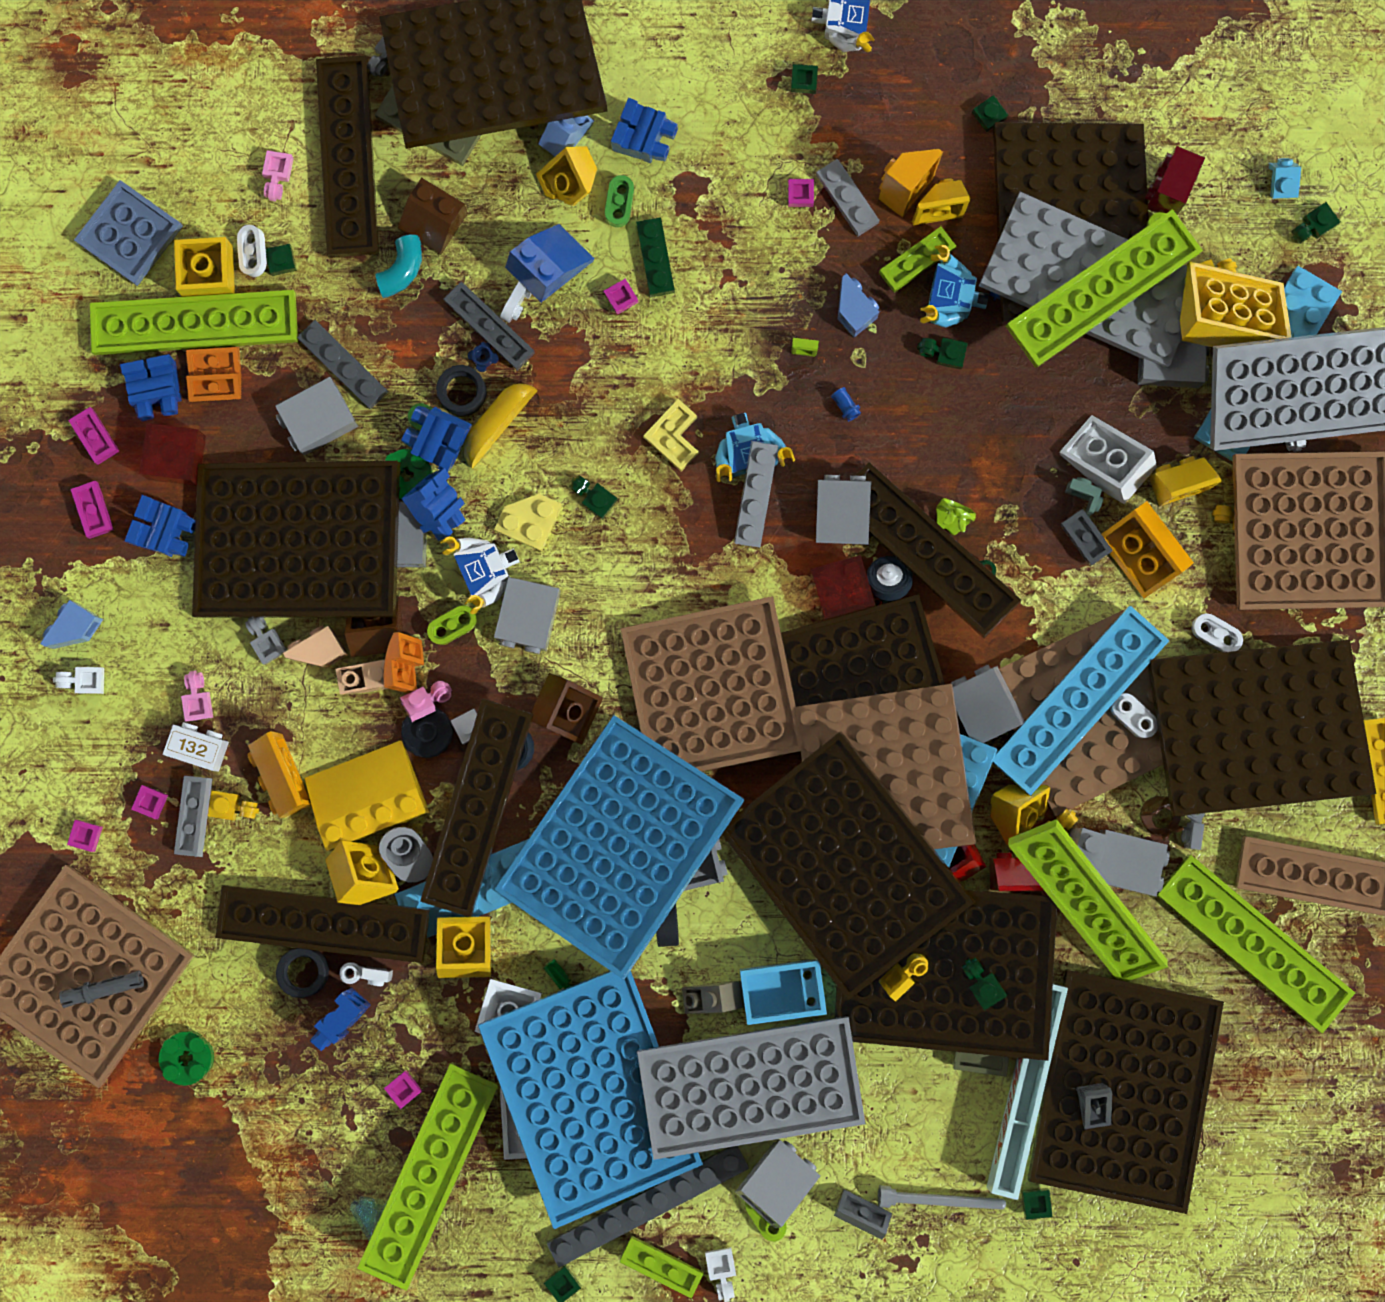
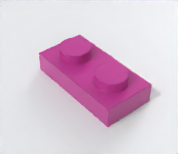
(93, 435)
(92, 509)

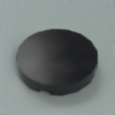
(428, 735)

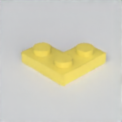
(667, 438)

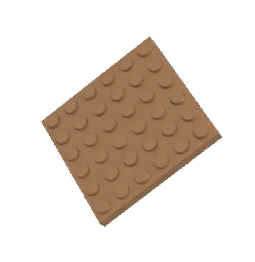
(1309, 530)
(714, 685)
(912, 749)
(1108, 751)
(80, 938)

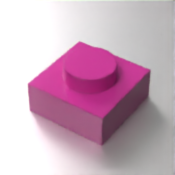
(800, 192)
(621, 296)
(149, 802)
(84, 835)
(403, 1089)

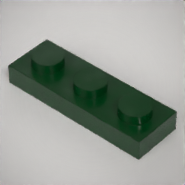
(655, 257)

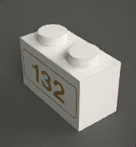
(195, 747)

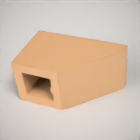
(320, 649)
(361, 678)

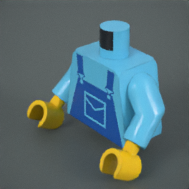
(951, 291)
(735, 448)

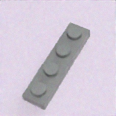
(755, 494)

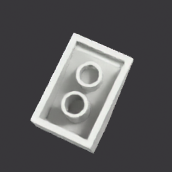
(1109, 458)

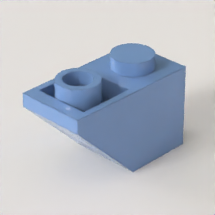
(564, 133)
(855, 309)
(73, 626)

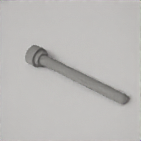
(890, 1197)

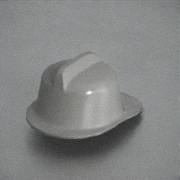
(406, 854)

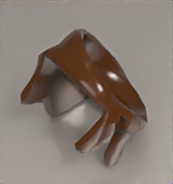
(1152, 807)

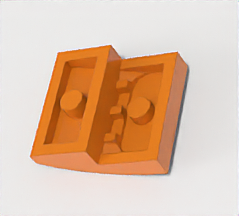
(214, 374)
(400, 662)

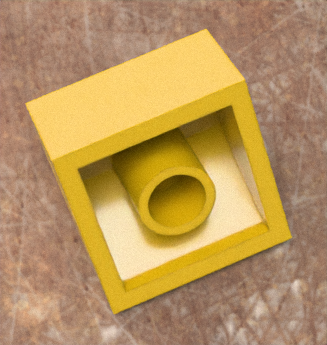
(1183, 480)
(359, 873)
(463, 947)

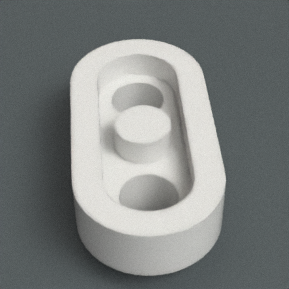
(251, 252)
(512, 308)
(1216, 632)
(1133, 717)

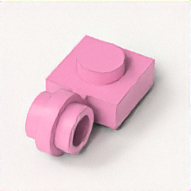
(277, 168)
(420, 704)
(196, 705)

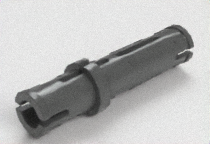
(92, 991)

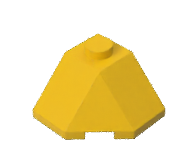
(568, 175)
(1016, 810)

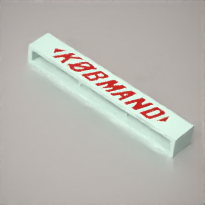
(1022, 1113)

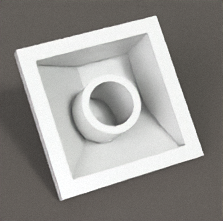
(504, 998)

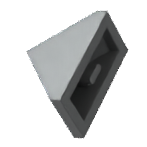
(1095, 1105)

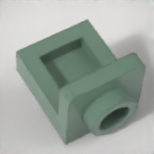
(1083, 489)

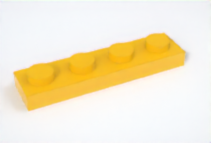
(1376, 742)

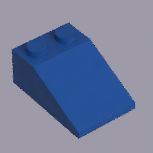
(547, 261)

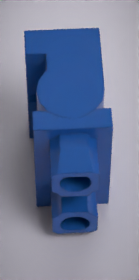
(641, 132)
(152, 386)
(438, 438)
(435, 505)
(164, 530)
(335, 1024)

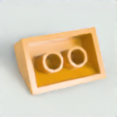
(908, 178)
(1146, 550)
(278, 774)

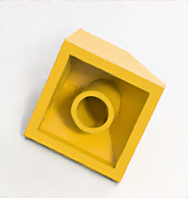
(943, 202)

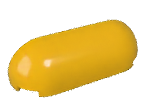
(495, 421)

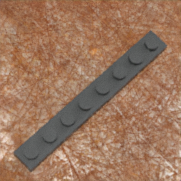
(646, 1206)

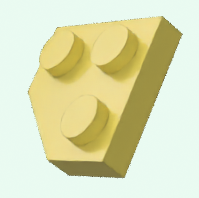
(529, 520)

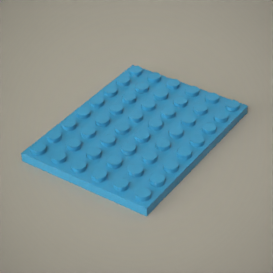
(619, 846)
(579, 1094)

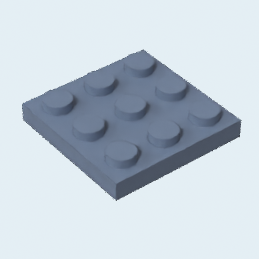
(128, 233)

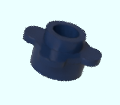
(482, 349)

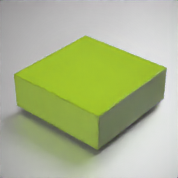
(804, 347)

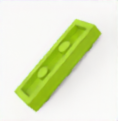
(915, 260)
(661, 1267)

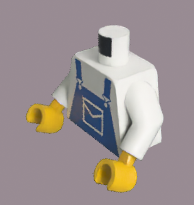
(845, 24)
(481, 568)

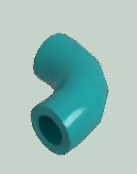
(404, 269)

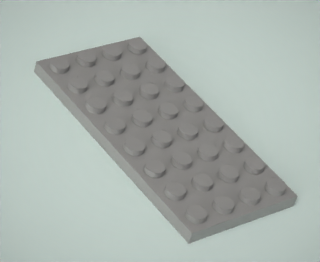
(1050, 247)
(1298, 388)
(750, 1087)

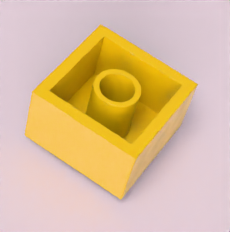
(204, 266)

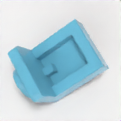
(1285, 178)

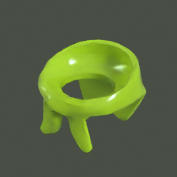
(954, 516)

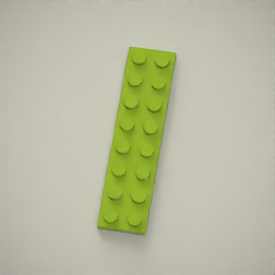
(1103, 288)
(193, 322)
(1087, 901)
(1255, 944)
(428, 1177)

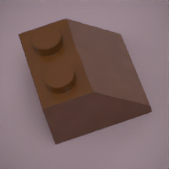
(432, 216)
(372, 635)
(565, 708)

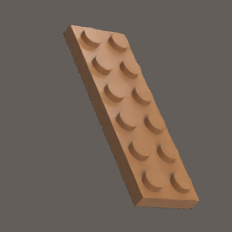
(1311, 875)

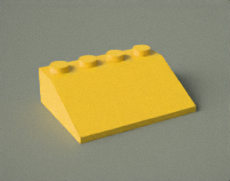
(1231, 307)
(365, 795)

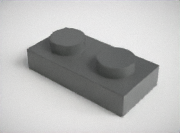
(1086, 537)
(863, 1214)

